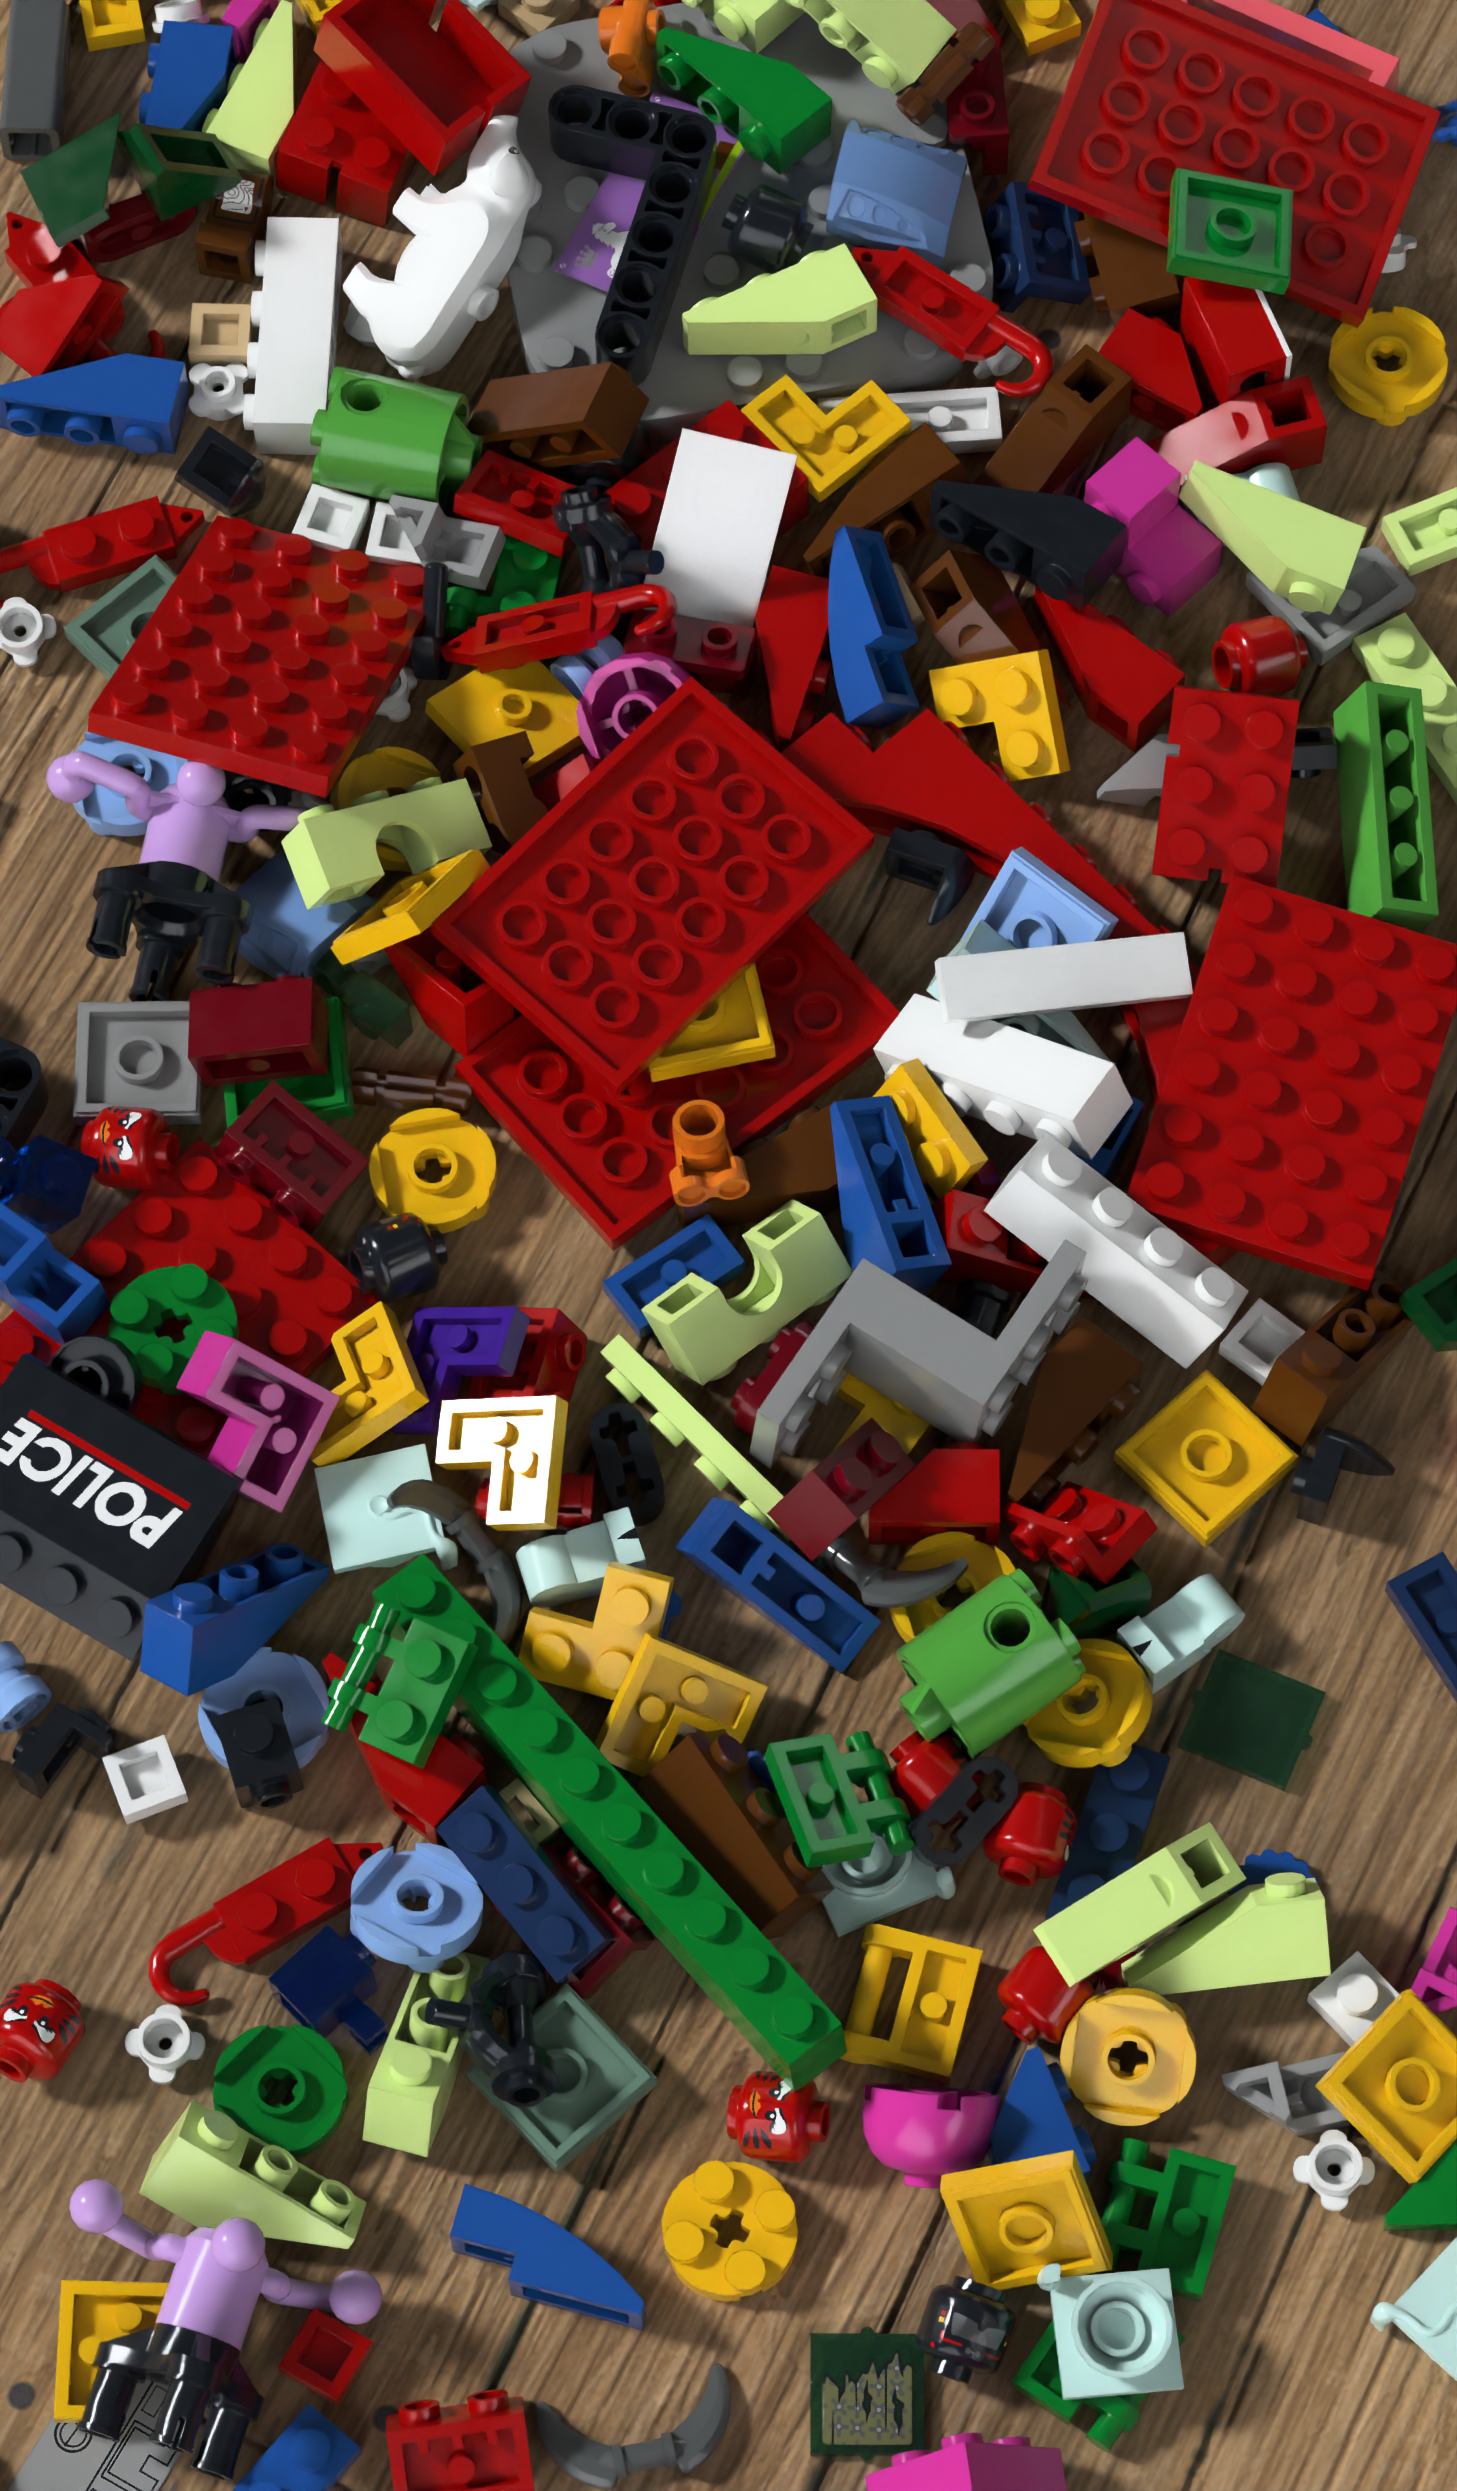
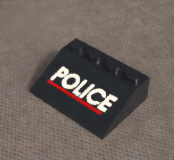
(99, 1506)

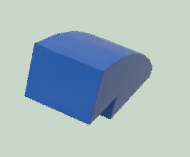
(868, 631)
(45, 1283)
(543, 2258)

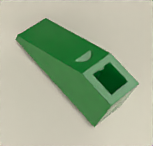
(753, 96)

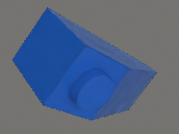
(883, 1196)
(777, 1583)

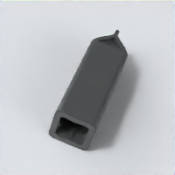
(35, 79)

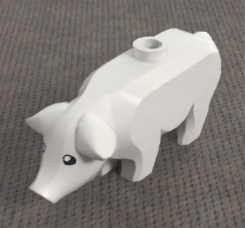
(452, 263)

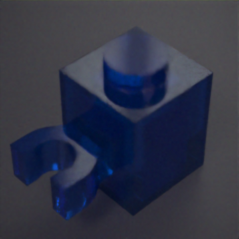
(44, 1181)
(328, 1988)

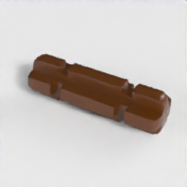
(945, 73)
(410, 1091)

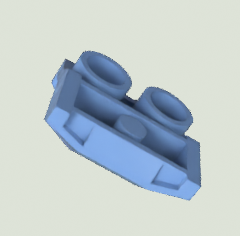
(894, 193)
(282, 931)

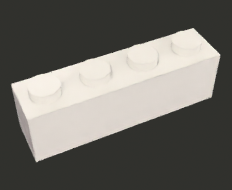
(296, 331)
(1010, 1076)
(1131, 1256)

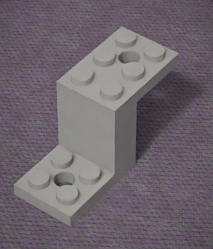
(918, 1355)

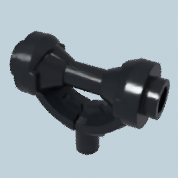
(595, 527)
(517, 2068)

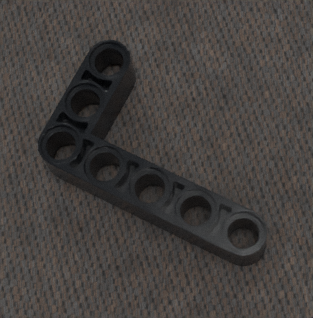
(656, 223)

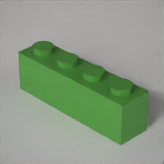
(1386, 805)

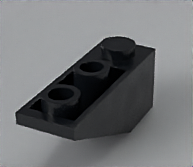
(1037, 535)

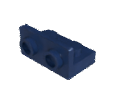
(1034, 249)

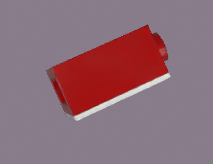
(1231, 340)

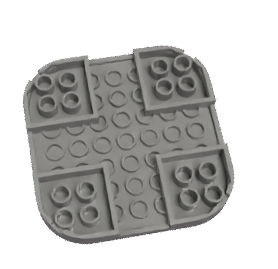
(560, 314)

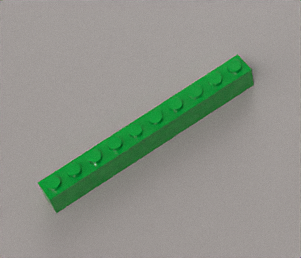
(625, 1838)

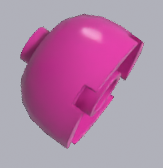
(623, 696)
(928, 2129)

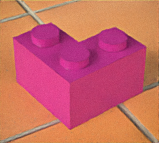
(1165, 548)
(270, 1414)
(972, 2465)

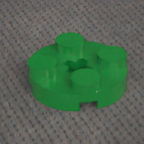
(165, 1294)
(281, 2054)

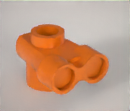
(629, 39)
(704, 1157)

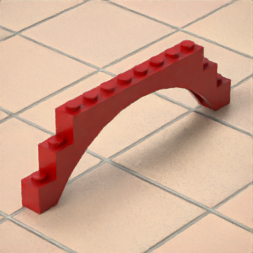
(939, 785)

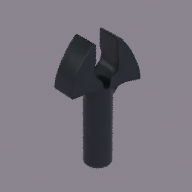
(425, 651)

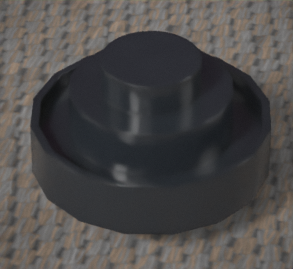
(103, 1367)

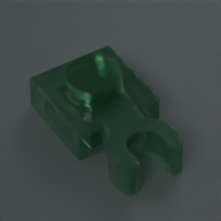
(371, 1005)

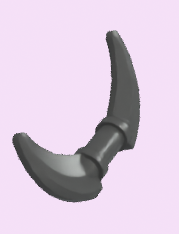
(459, 1520)
(884, 1586)
(605, 2464)

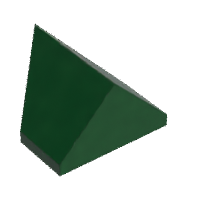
(176, 166)
(73, 182)
(1095, 1607)

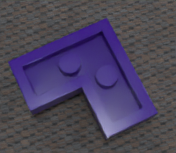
(458, 1344)

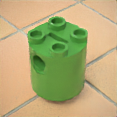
(393, 438)
(988, 1665)

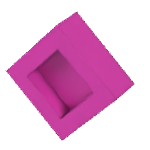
(245, 18)

